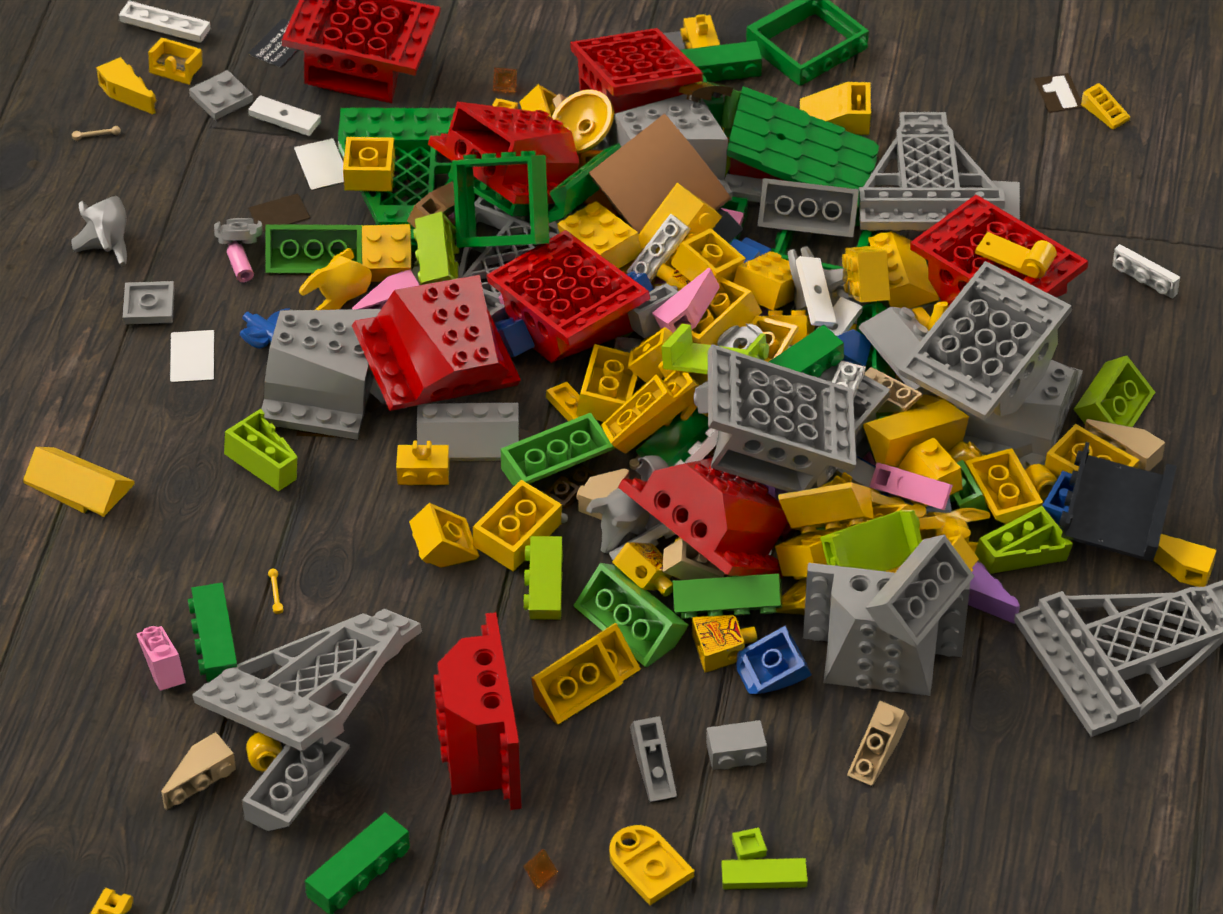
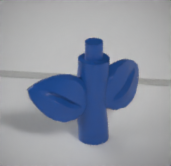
(259, 330)

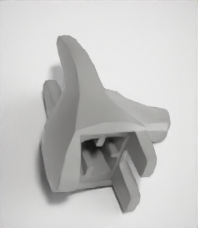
(104, 228)
(834, 279)
(619, 518)

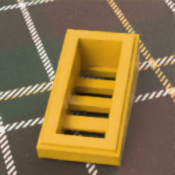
(1098, 94)

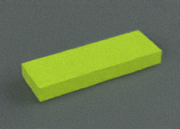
(764, 873)

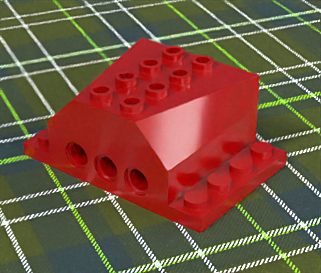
(360, 43)
(634, 68)
(495, 129)
(953, 242)
(568, 296)
(435, 344)
(716, 514)
(478, 716)

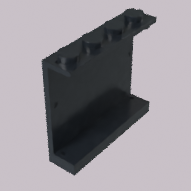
(1116, 506)

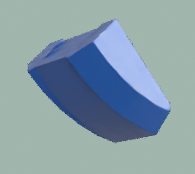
(772, 663)

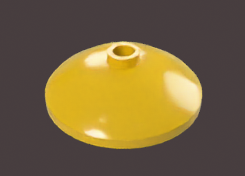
(588, 116)

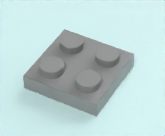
(221, 95)
(148, 302)

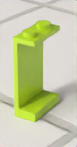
(682, 354)
(874, 543)

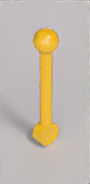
(277, 607)

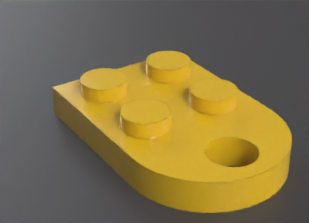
(649, 864)

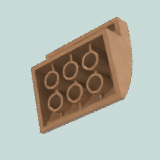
(648, 169)

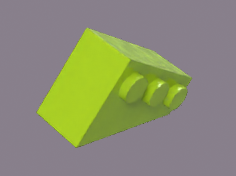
(436, 248)
(261, 451)
(1023, 543)
(544, 577)

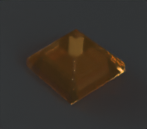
(505, 79)
(540, 869)

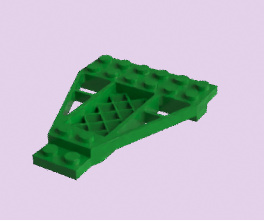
(411, 135)

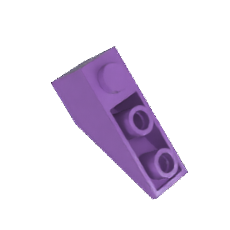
(990, 595)

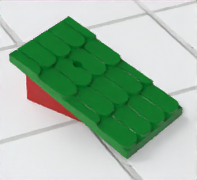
(792, 146)

